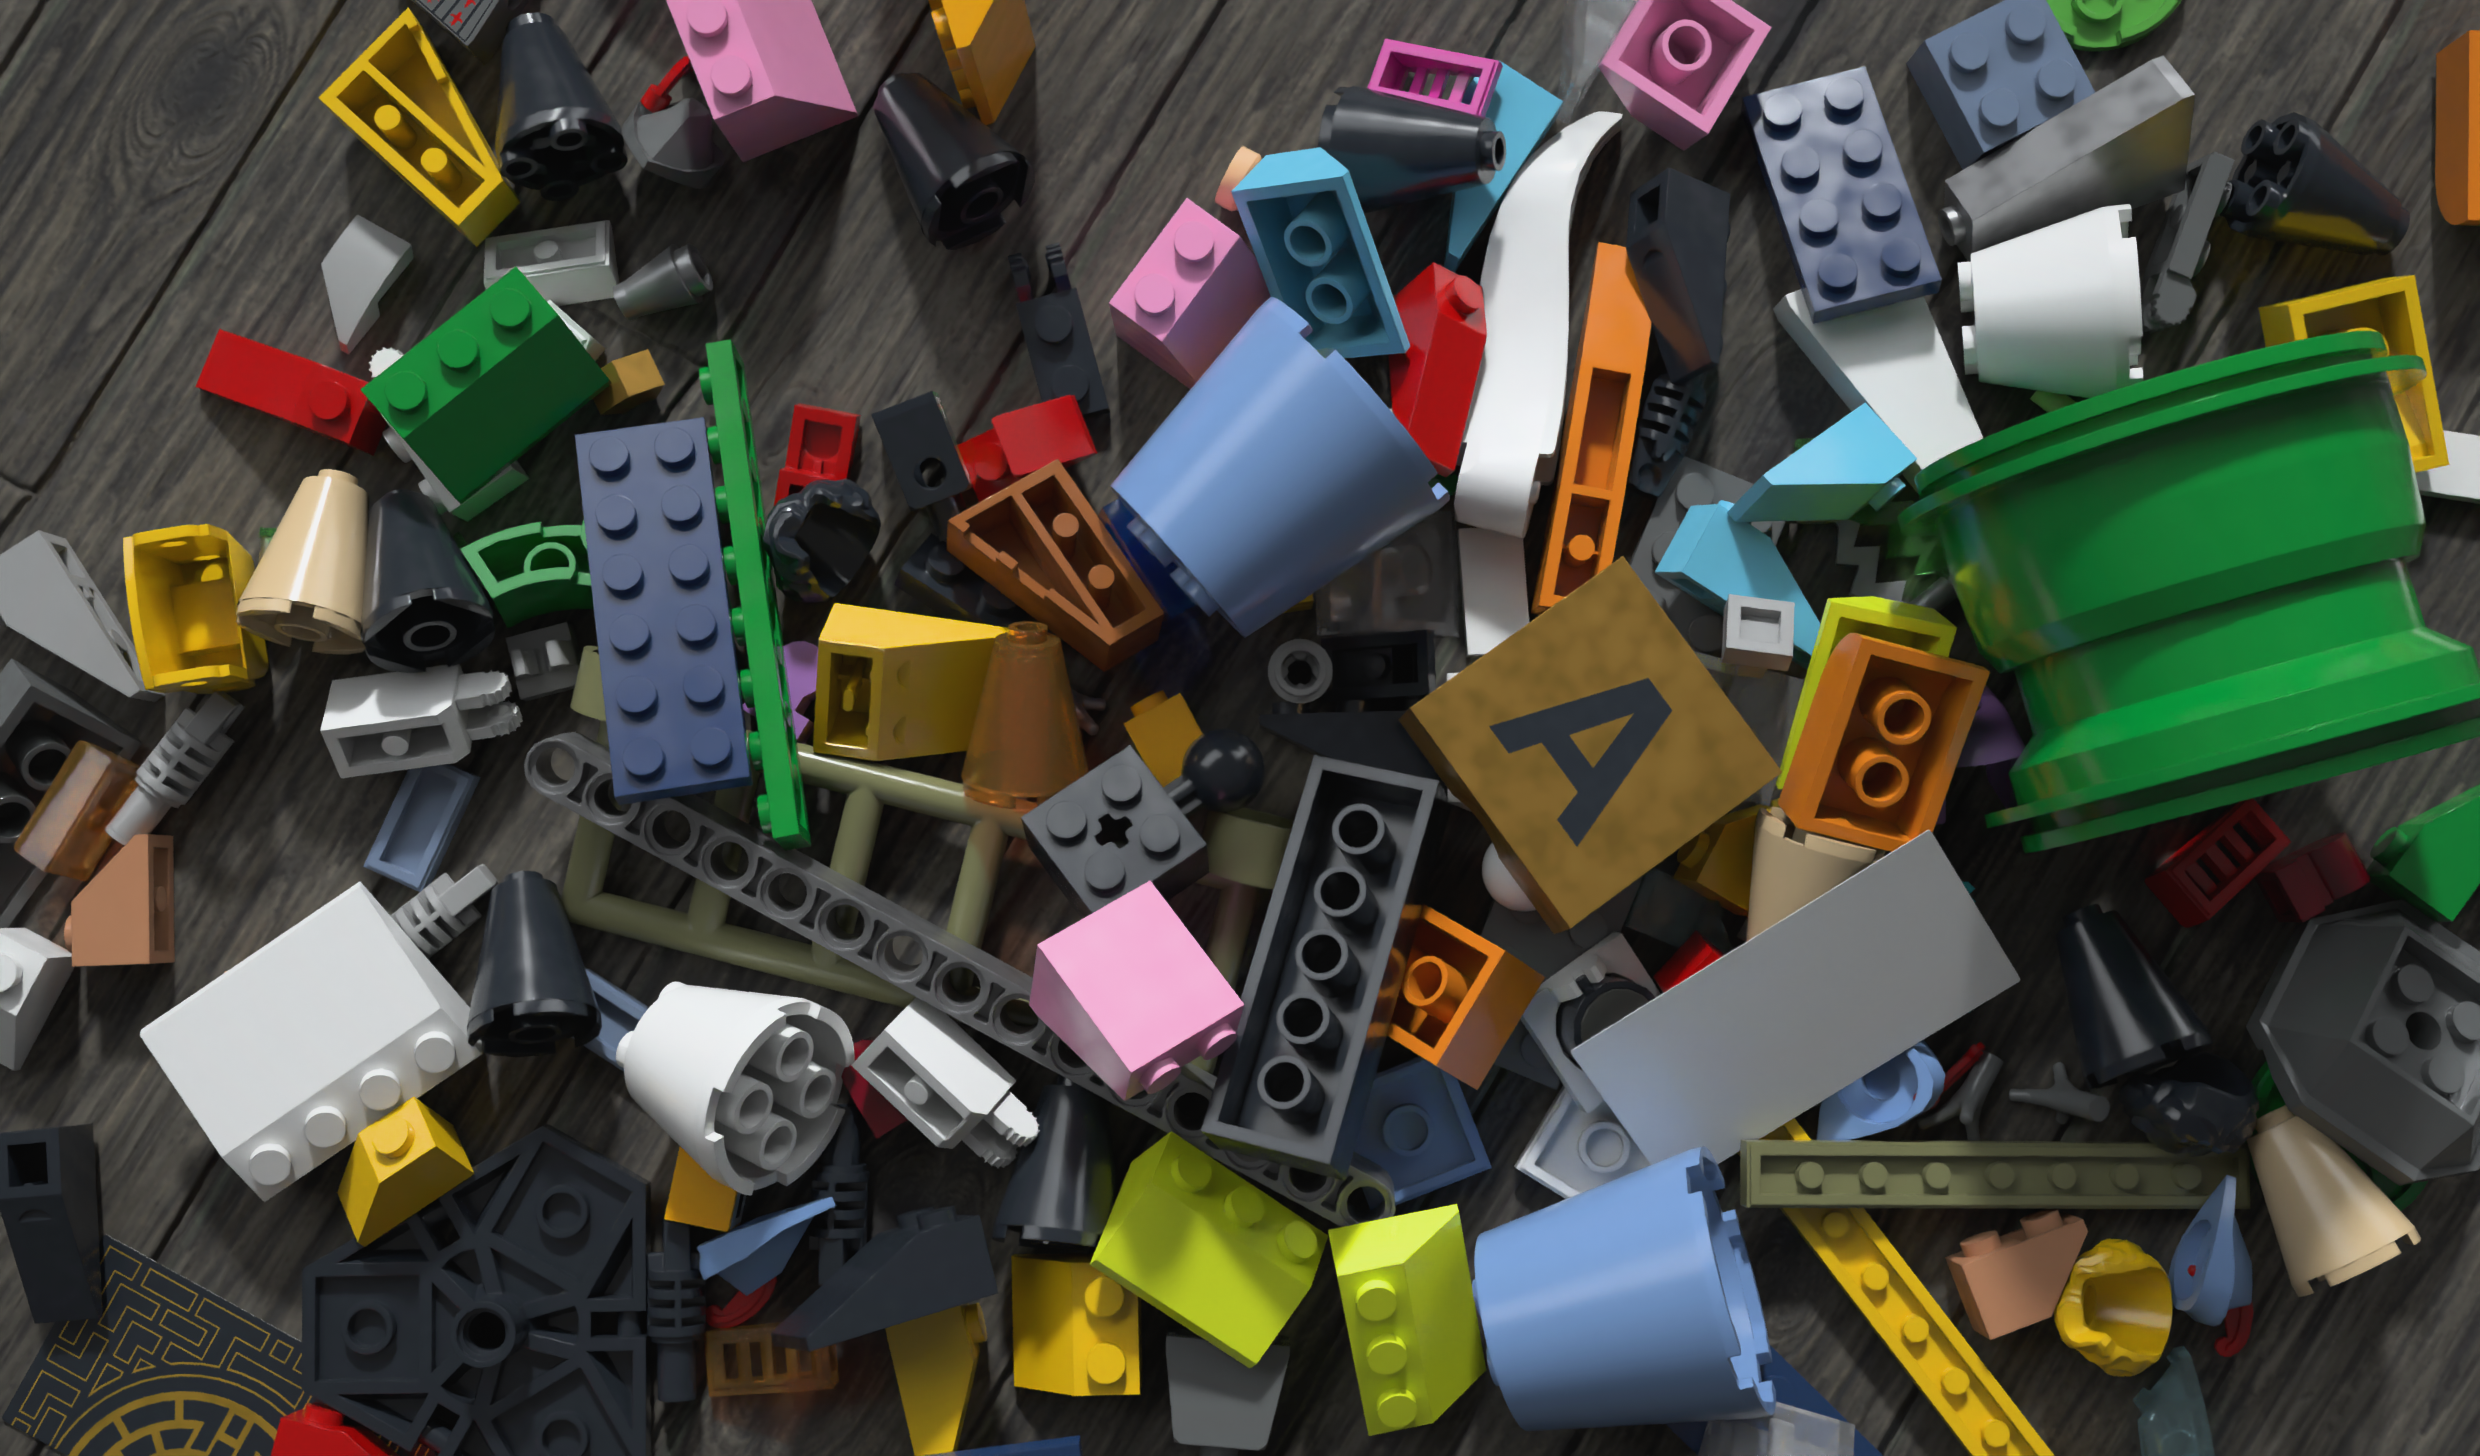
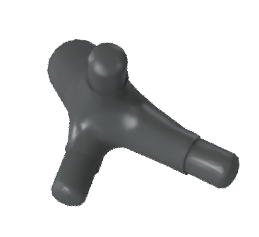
(1969, 1098)
(2064, 1098)

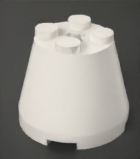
(2057, 307)
(740, 1079)

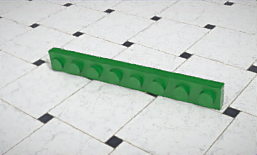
(757, 620)

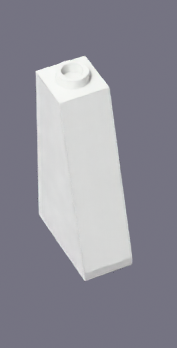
(1895, 366)

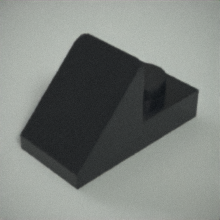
(1381, 666)

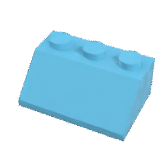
(1320, 252)

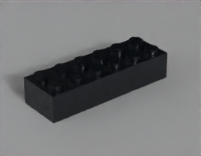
(1328, 967)

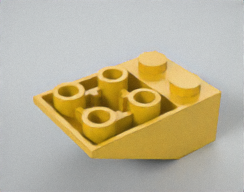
(898, 683)

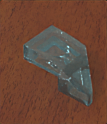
(2174, 1412)

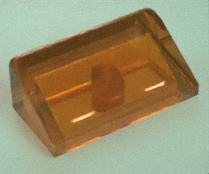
(69, 823)

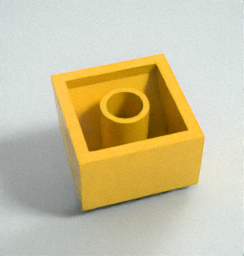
(1074, 1328)

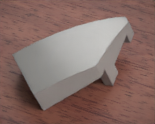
(359, 274)

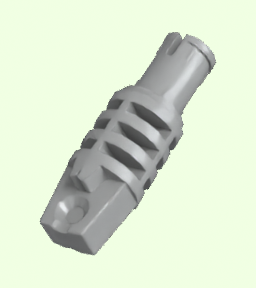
(177, 766)
(444, 909)

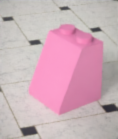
(763, 70)
(1189, 294)
(1134, 994)

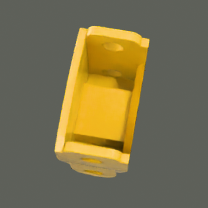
(184, 610)

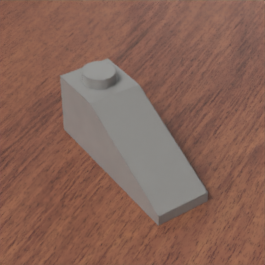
(60, 608)

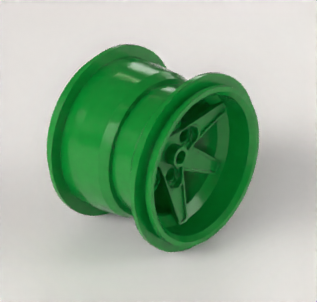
(2203, 586)

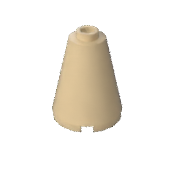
(313, 569)
(1796, 867)
(2322, 1204)

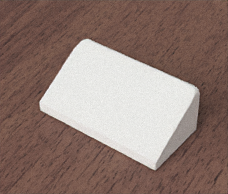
(560, 262)

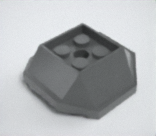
(2341, 1032)

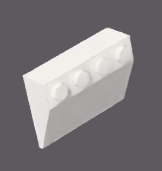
(312, 1041)

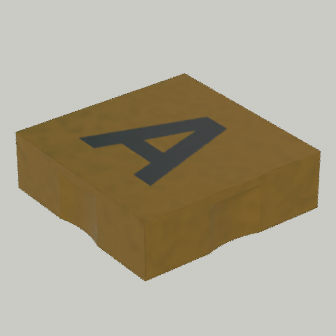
(1590, 745)

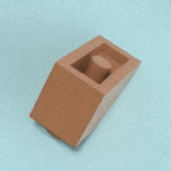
(126, 908)

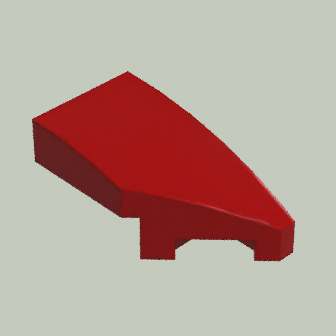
(818, 448)

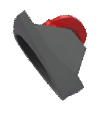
(673, 137)

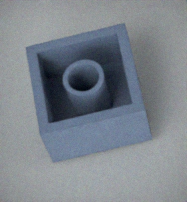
(1998, 76)

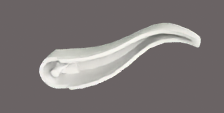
(1522, 376)

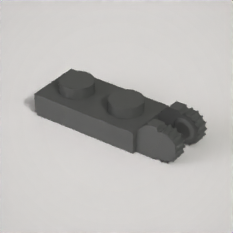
(2182, 243)

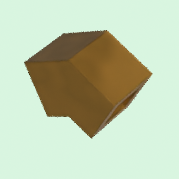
(633, 382)

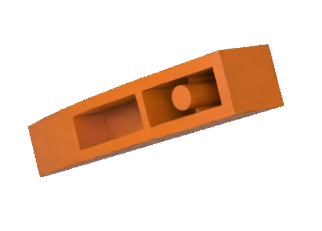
(1596, 431)

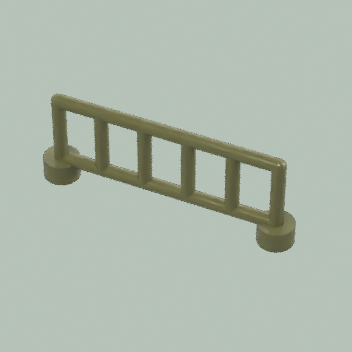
(1241, 846)

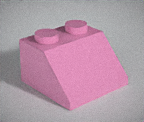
(1681, 63)

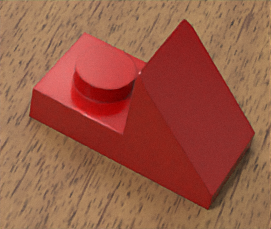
(1026, 442)

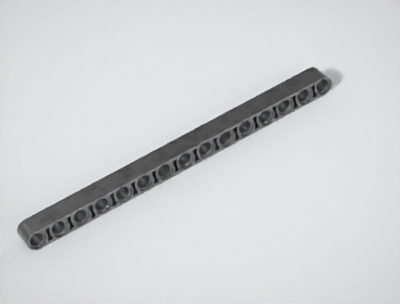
(873, 950)

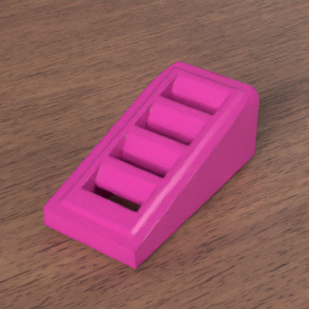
(1400, 58)

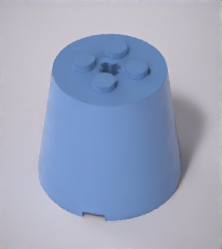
(1274, 475)
(1626, 1305)

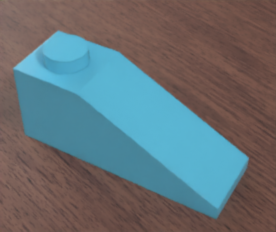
(1524, 117)
(1831, 475)
(1727, 557)

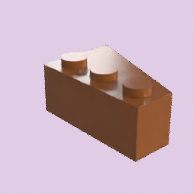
(1059, 565)

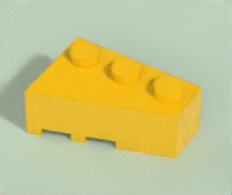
(418, 124)

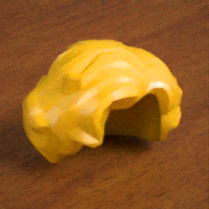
(2116, 1308)

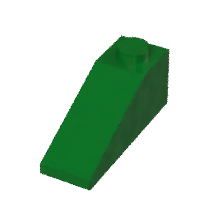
(2432, 857)

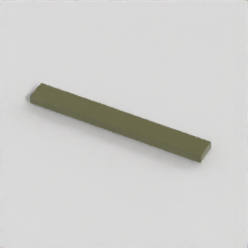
(1982, 1175)

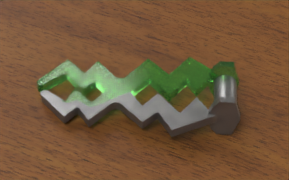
(1898, 546)

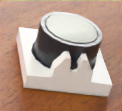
(1587, 1007)

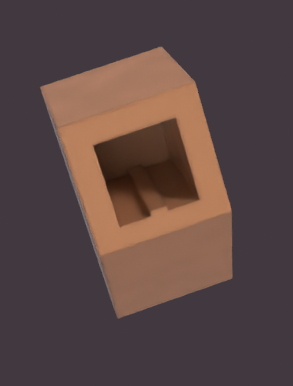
(2019, 1275)

